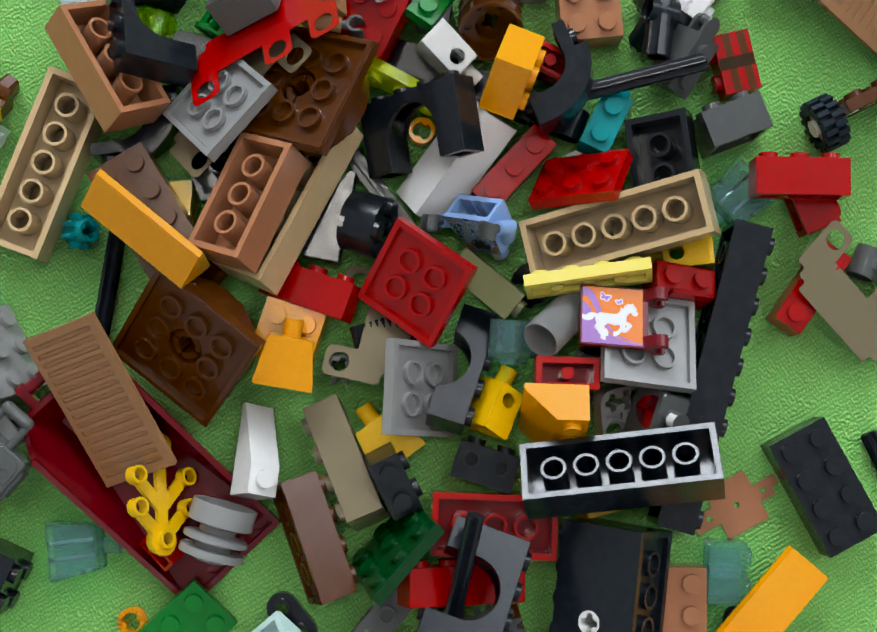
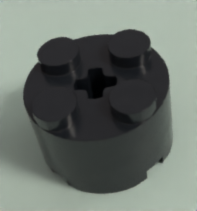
(366, 223)

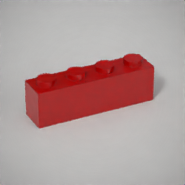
(430, 585)

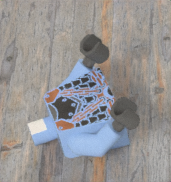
(479, 222)

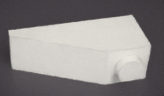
(256, 455)

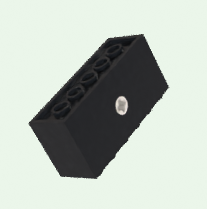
(610, 577)

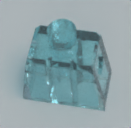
(731, 194)
(77, 548)

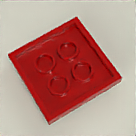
(416, 282)

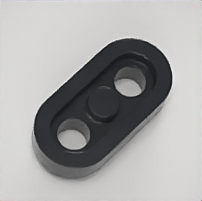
(296, 612)

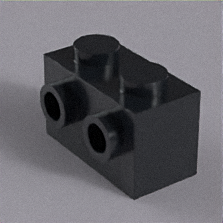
(485, 465)
(392, 481)

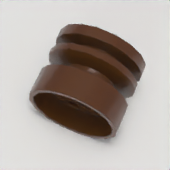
(485, 24)

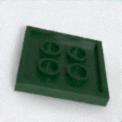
(395, 552)

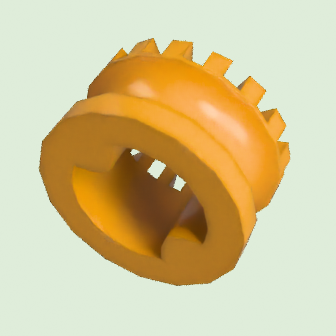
(425, 122)
(123, 625)

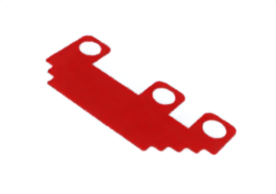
(264, 32)

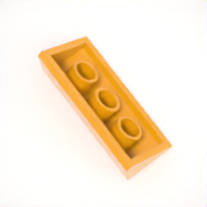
(143, 230)
(777, 596)

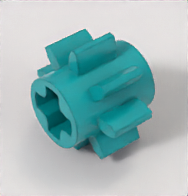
(80, 231)

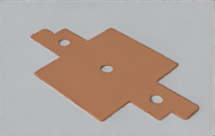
(750, 507)

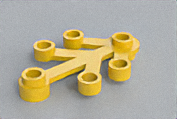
(161, 532)

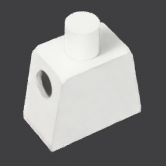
(446, 42)

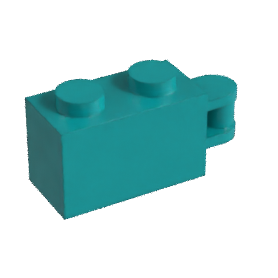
(605, 123)

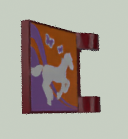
(620, 318)

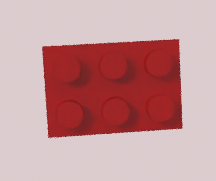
(581, 179)

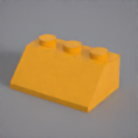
(554, 411)

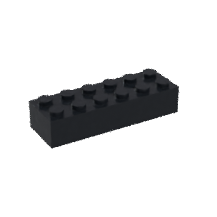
(621, 471)

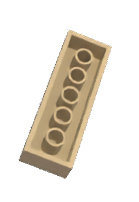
(46, 167)
(300, 216)
(636, 224)

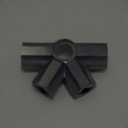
(654, 29)

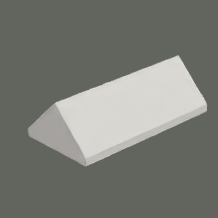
(439, 180)

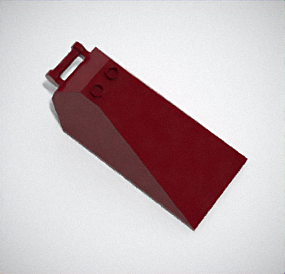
(65, 463)

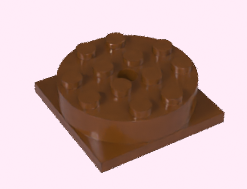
(322, 97)
(189, 343)

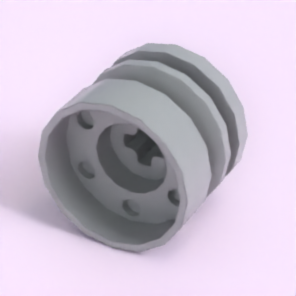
(217, 531)

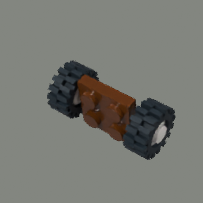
(827, 119)

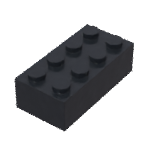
(661, 145)
(822, 486)

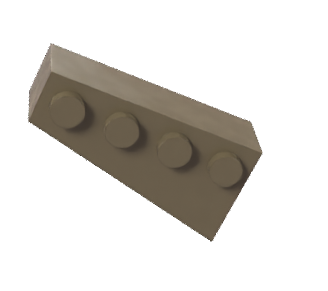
(344, 463)

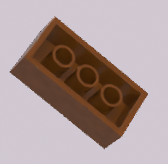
(143, 178)

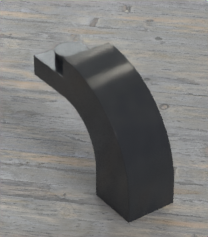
(568, 96)
(155, 136)

